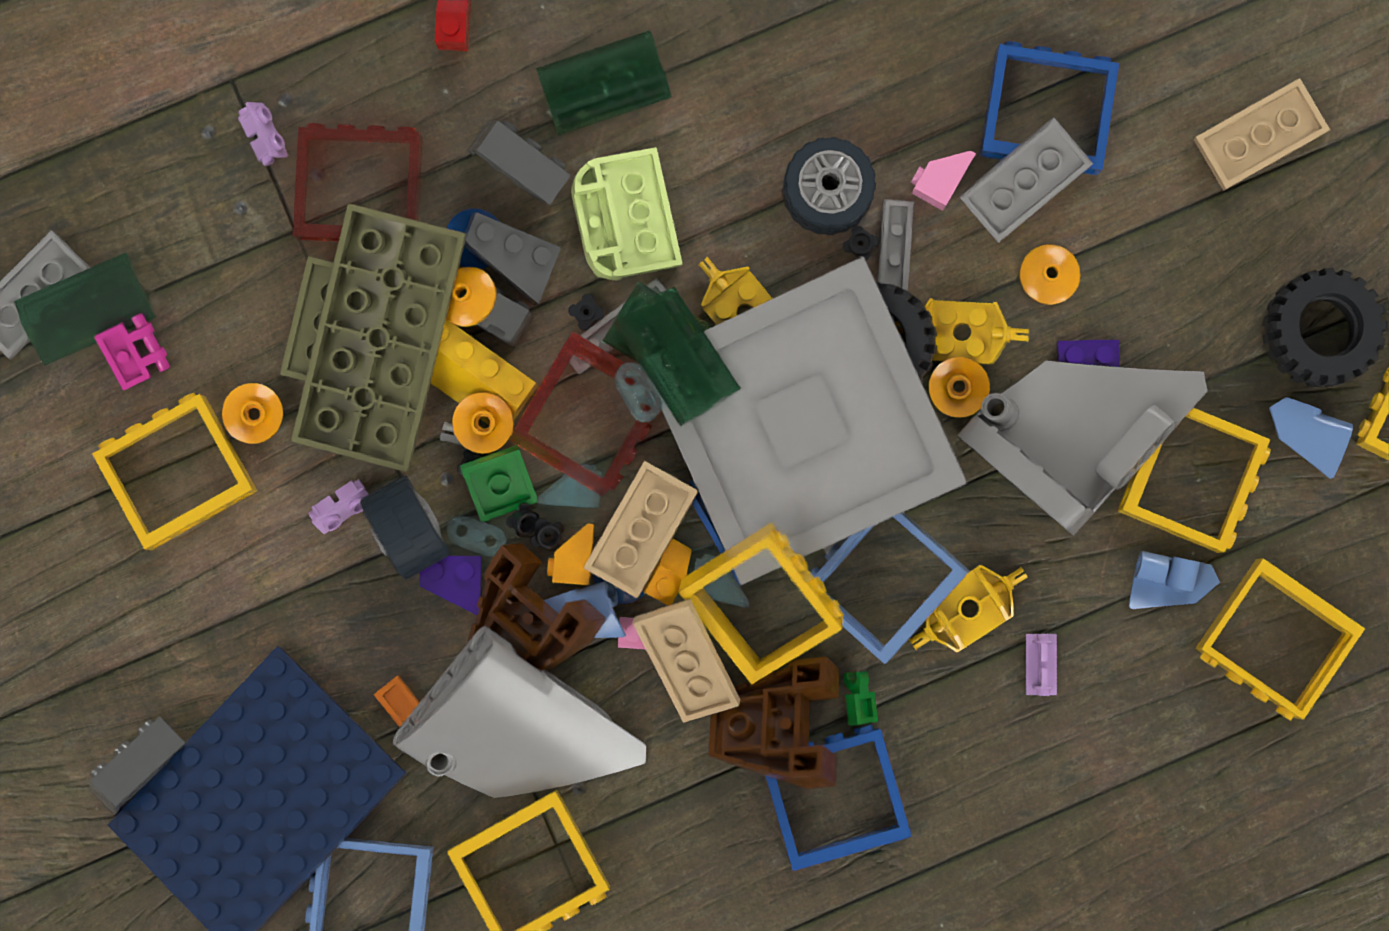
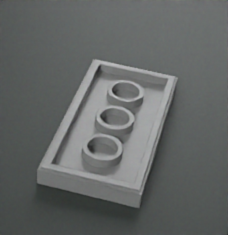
(1026, 179)
(43, 266)

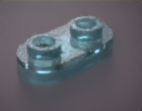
(640, 392)
(476, 535)

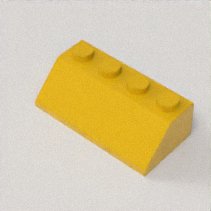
(470, 368)

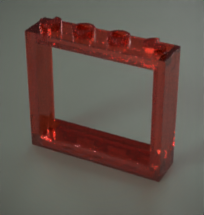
(347, 132)
(608, 365)

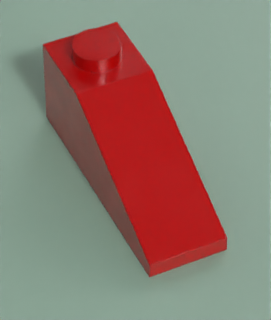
(452, 25)

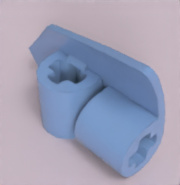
(1312, 434)
(1169, 581)
(602, 597)

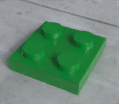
(499, 483)

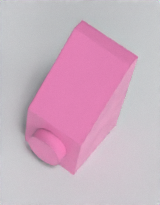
(940, 178)

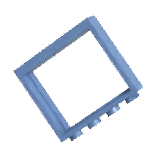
(886, 652)
(319, 882)

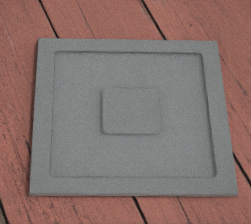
(823, 425)

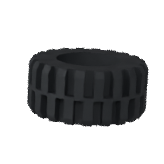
(1361, 314)
(916, 324)

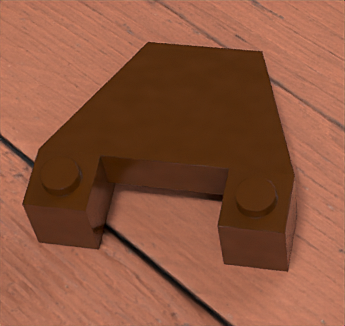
(526, 620)
(772, 725)

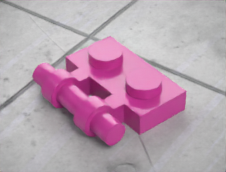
(124, 356)

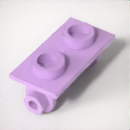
(258, 120)
(330, 515)
(1041, 664)

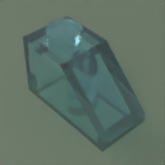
(570, 493)
(725, 587)

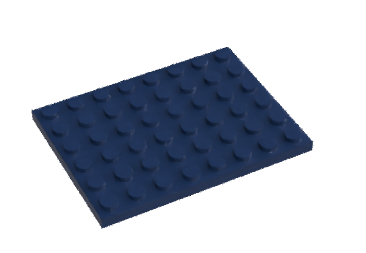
(257, 798)

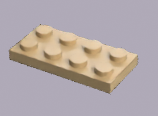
(1261, 134)
(641, 529)
(686, 660)

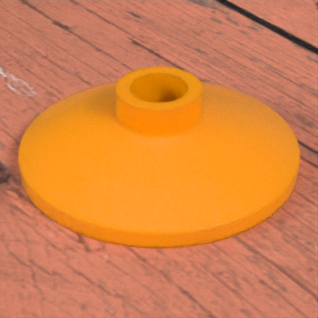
(1039, 285)
(478, 300)
(951, 401)
(237, 413)
(467, 422)

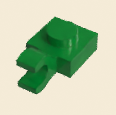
(861, 702)

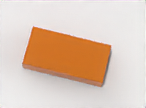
(397, 700)

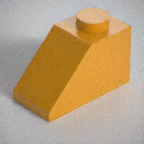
(571, 557)
(667, 576)

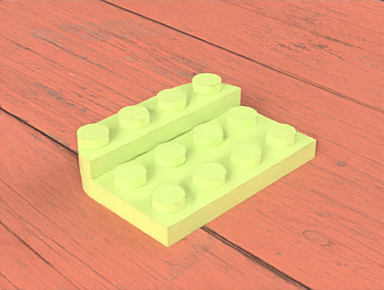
(625, 215)

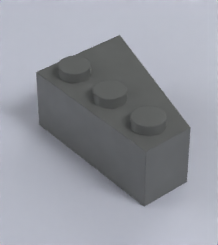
(520, 160)
(512, 254)
(506, 320)
(134, 764)

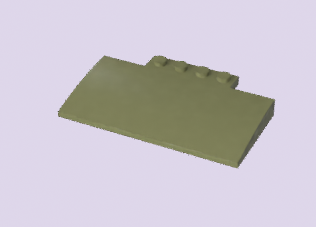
(371, 335)

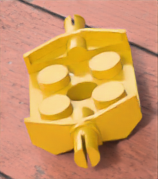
(730, 291)
(987, 328)
(994, 603)

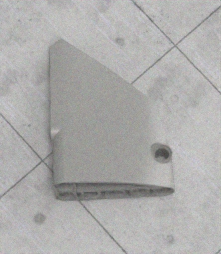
(1080, 431)
(512, 726)

